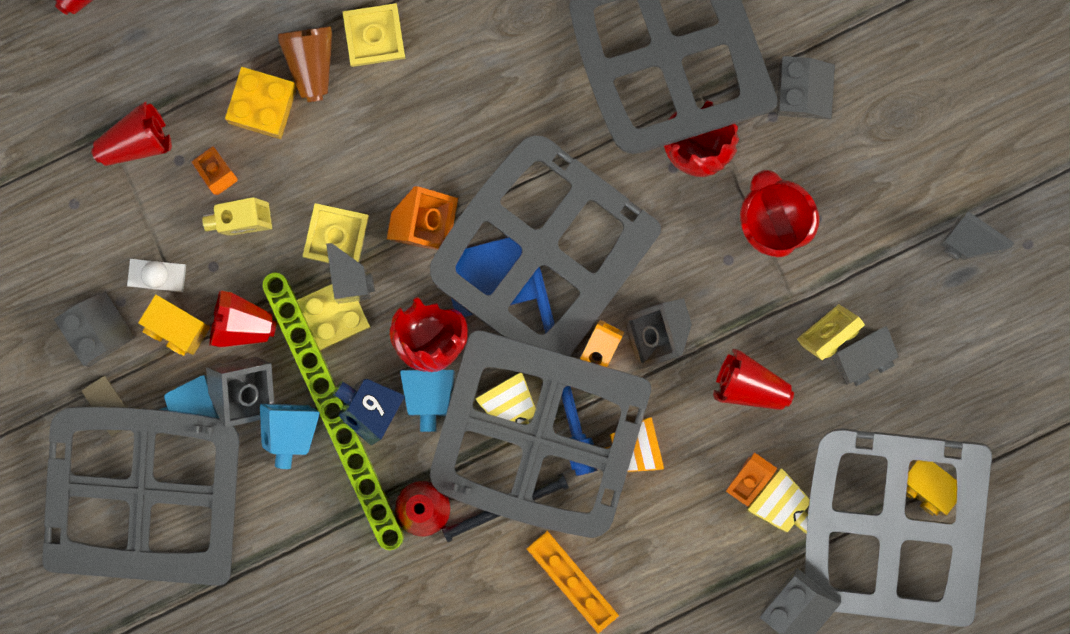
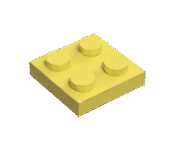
(373, 35)
(335, 226)
(330, 320)
(831, 332)

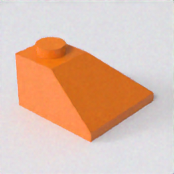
(422, 218)

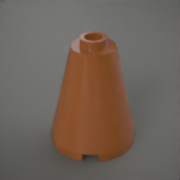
(308, 60)

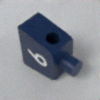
(368, 408)

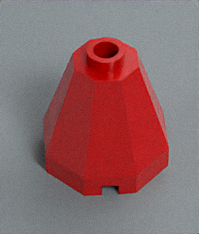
(239, 322)

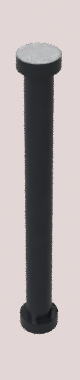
(485, 516)

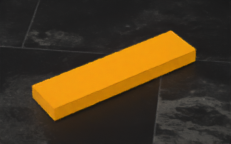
(572, 582)

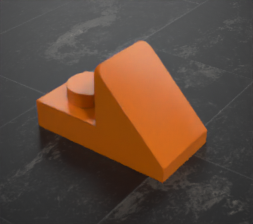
(214, 171)
(751, 479)

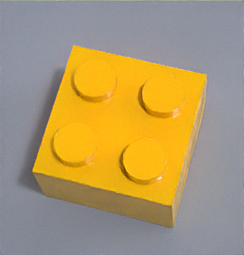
(261, 103)
(174, 325)
(932, 487)

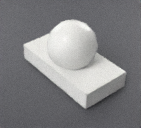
(156, 275)

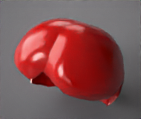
(778, 215)

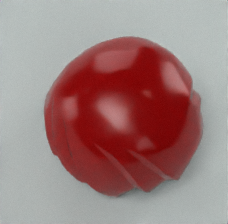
(706, 152)
(428, 336)

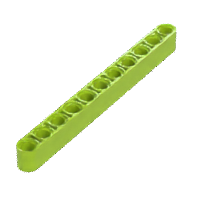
(322, 401)

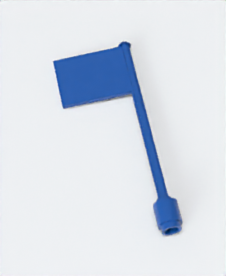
(485, 269)

